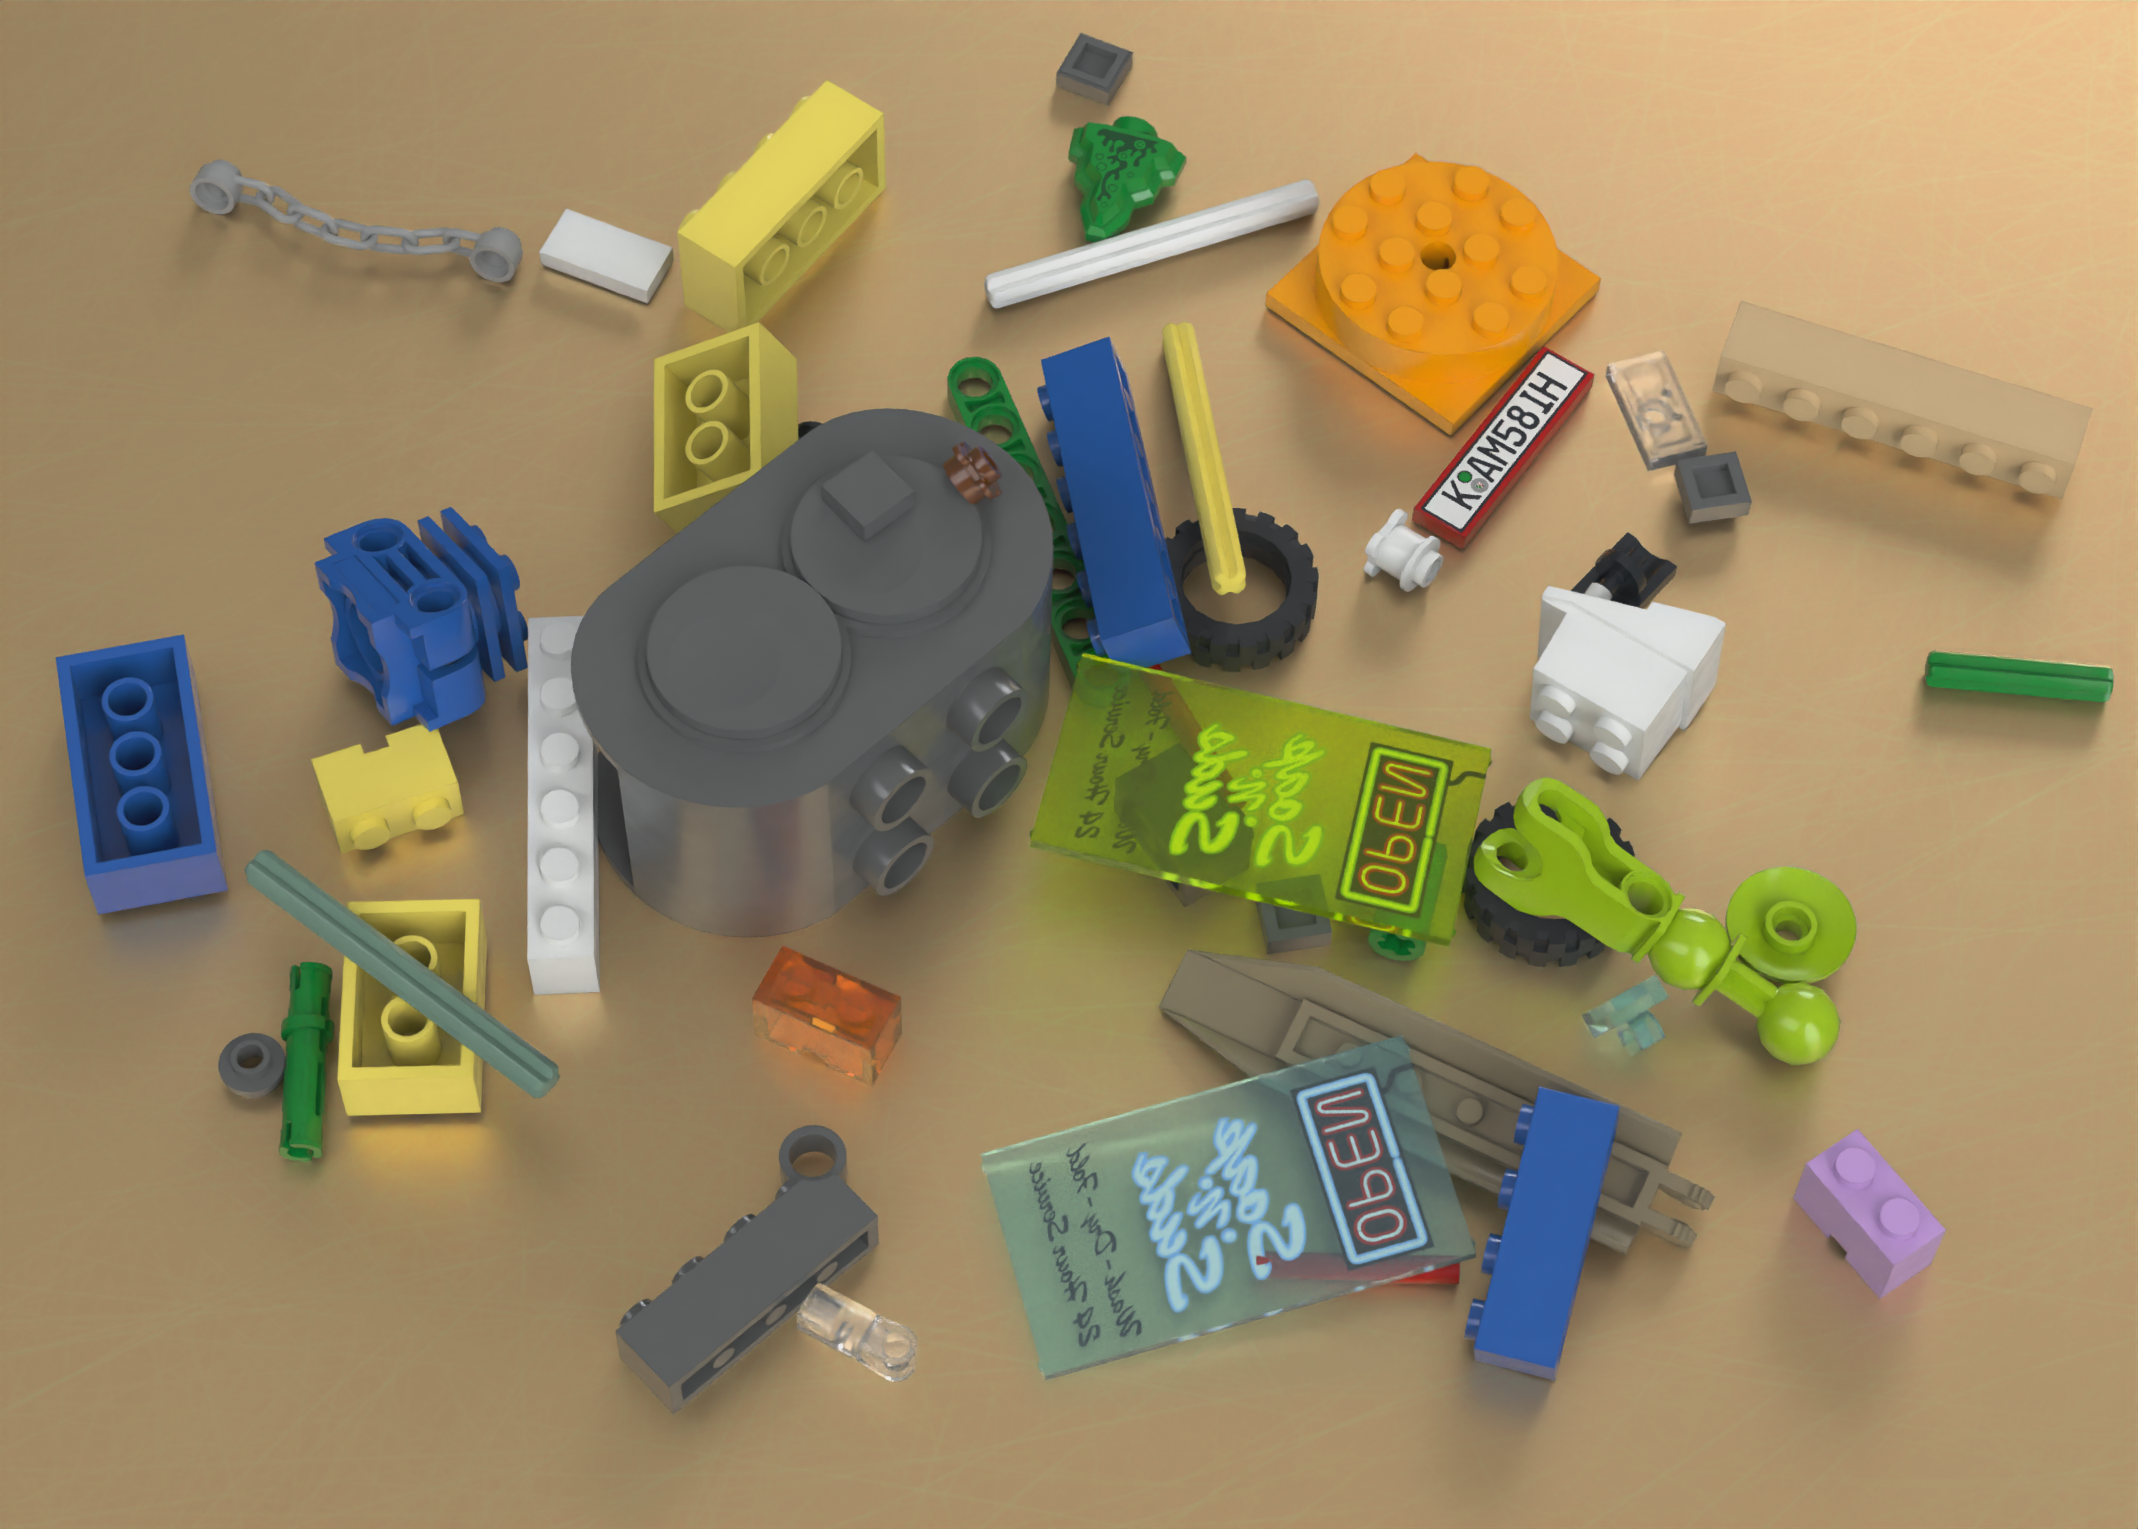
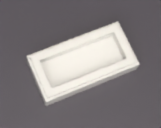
(606, 255)

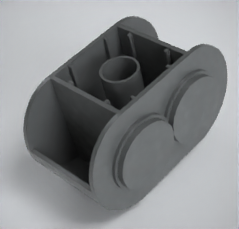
(813, 701)

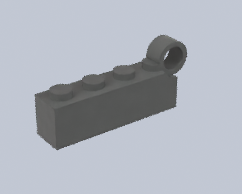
(753, 1279)

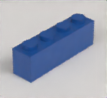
(1544, 1233)

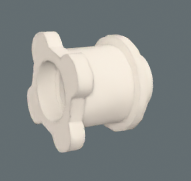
(1403, 553)

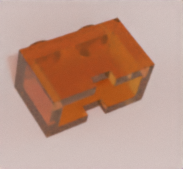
(827, 1014)

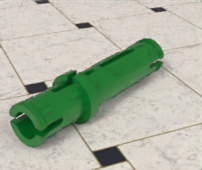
(307, 1040)

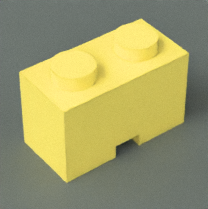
(388, 789)

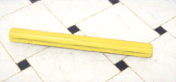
(1203, 459)

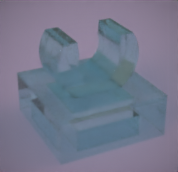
(1629, 1014)

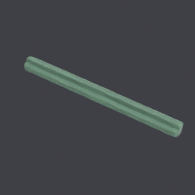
(402, 974)

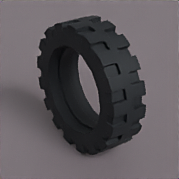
(1259, 640)
(1518, 932)

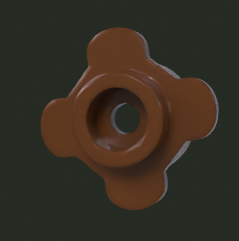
(973, 473)

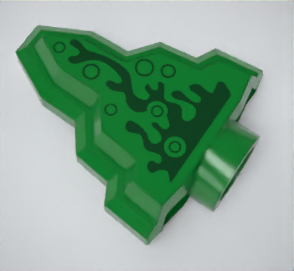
(1119, 172)

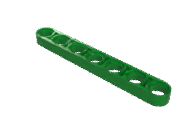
(999, 409)

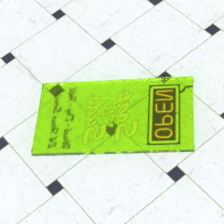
(1263, 799)

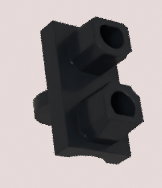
(1629, 573)

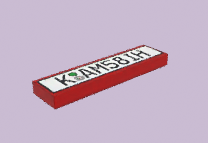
(1503, 447)

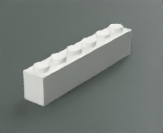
(561, 820)

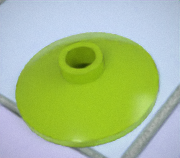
(1796, 903)

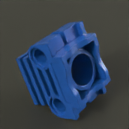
(422, 615)

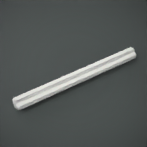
(1151, 243)

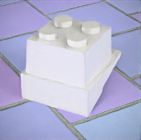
(1620, 674)

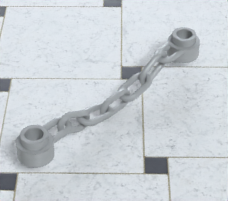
(221, 186)

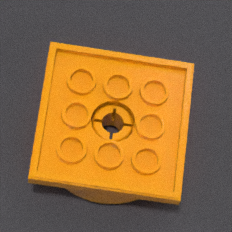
(1434, 285)

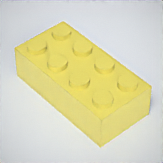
(782, 208)

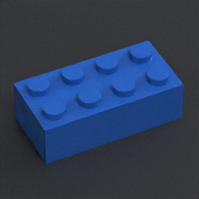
(140, 774)

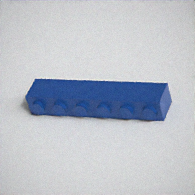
(1113, 507)

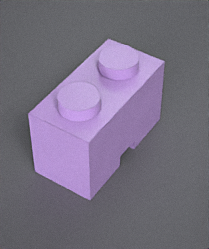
(1869, 1213)

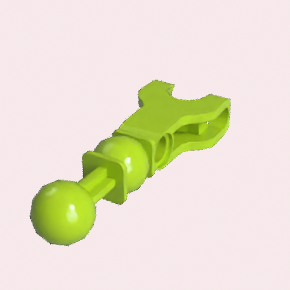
(1591, 881)

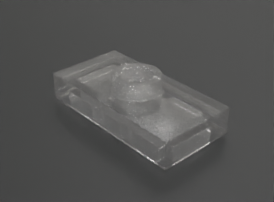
(1656, 410)

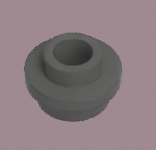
(255, 1081)

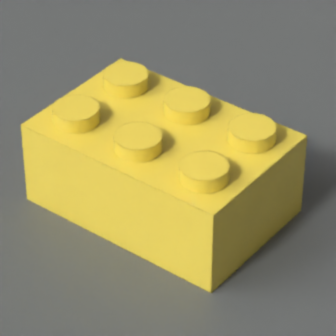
(719, 419)
(390, 1051)

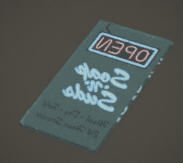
(1226, 1207)

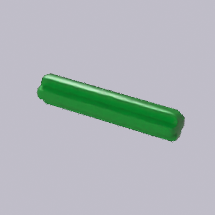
(2019, 676)

